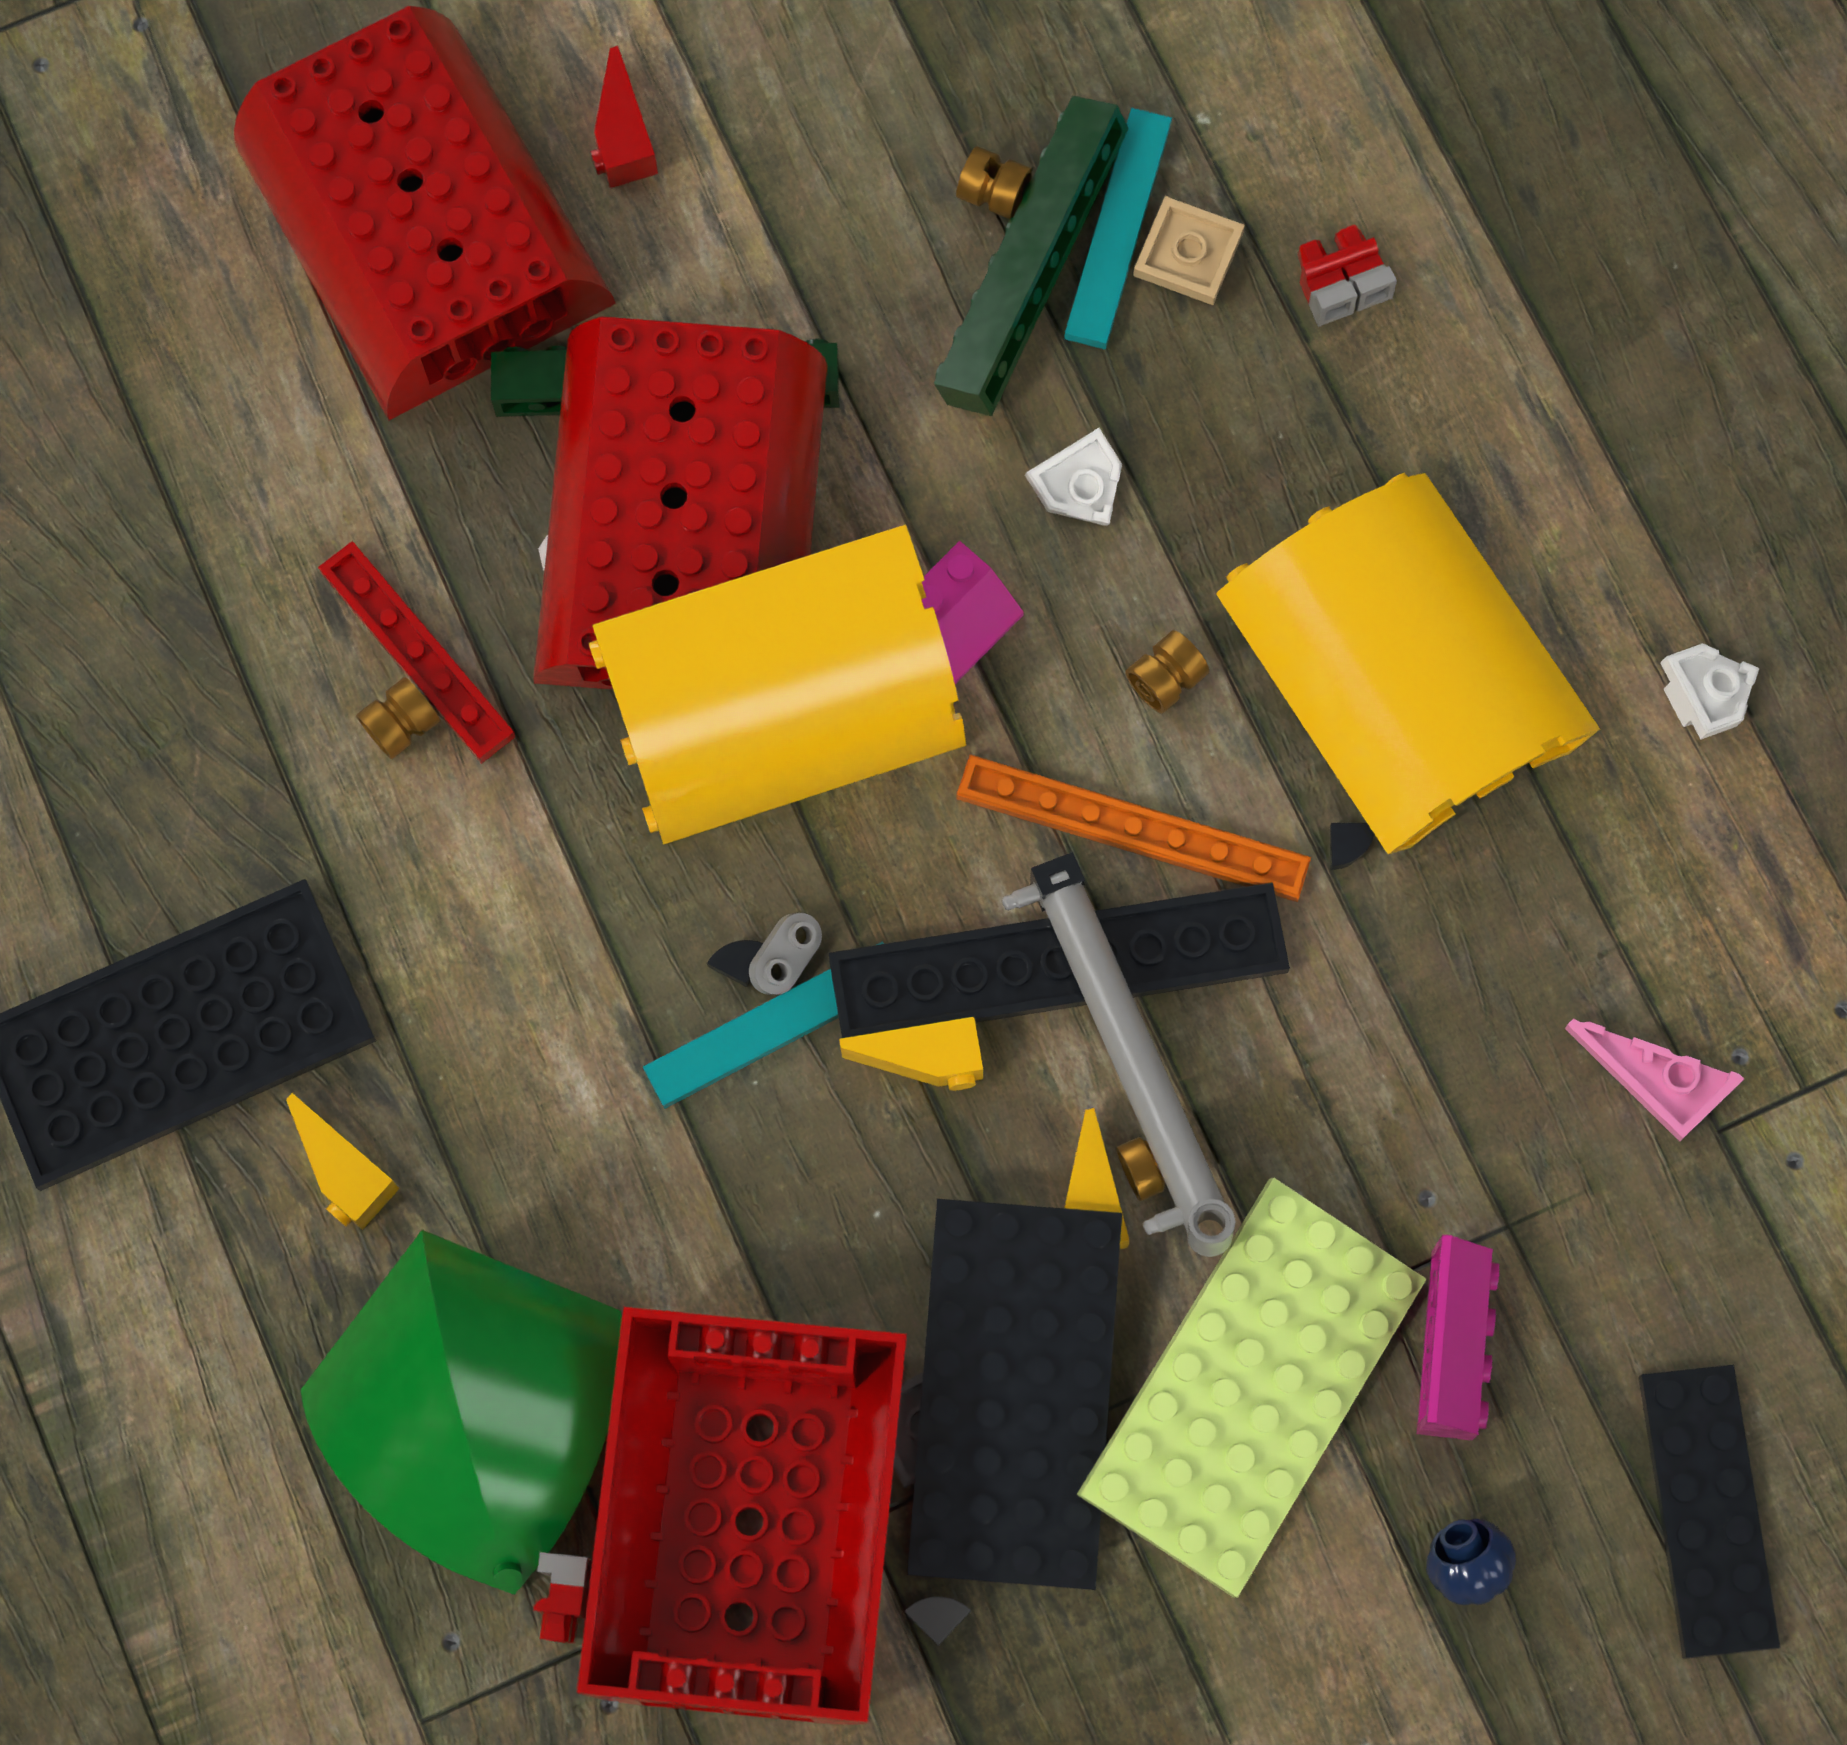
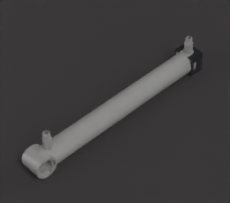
(1061, 893)

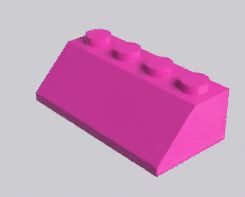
(969, 607)
(1456, 1339)

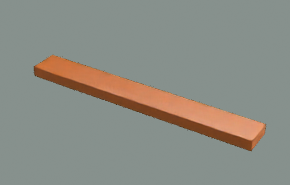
(1132, 827)

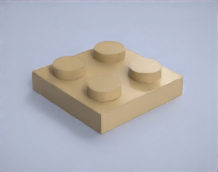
(1188, 250)

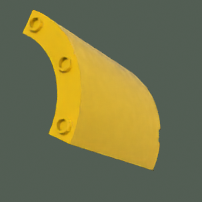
(1404, 658)
(781, 684)

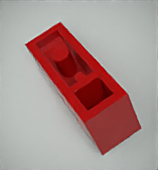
(619, 131)

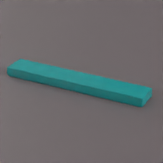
(1118, 229)
(743, 1040)

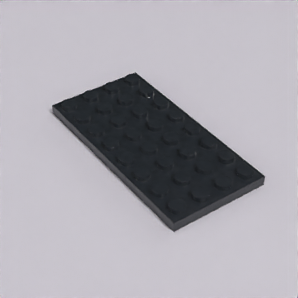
(176, 1034)
(1014, 1393)

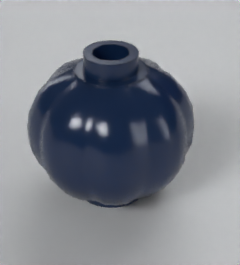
(1471, 1562)

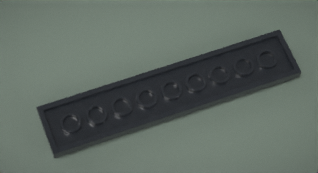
(1025, 970)

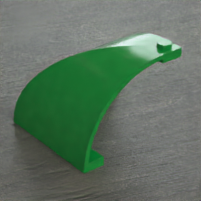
(468, 1408)

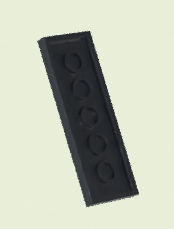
(1708, 1512)

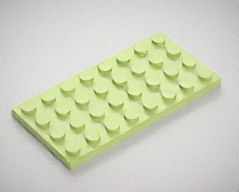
(1252, 1387)

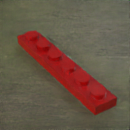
(417, 652)

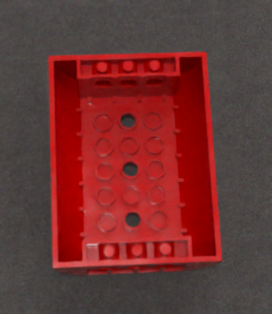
(376, 248)
(740, 459)
(671, 1505)

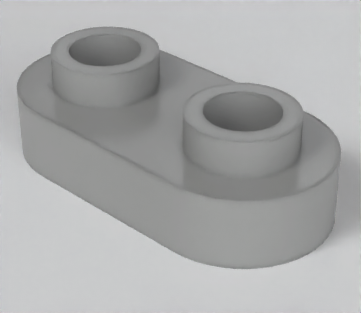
(784, 949)

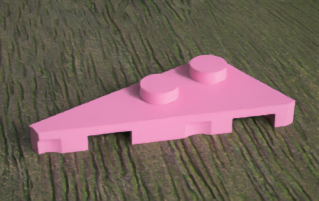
(1667, 1085)

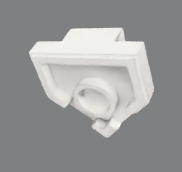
(1079, 480)
(1708, 689)

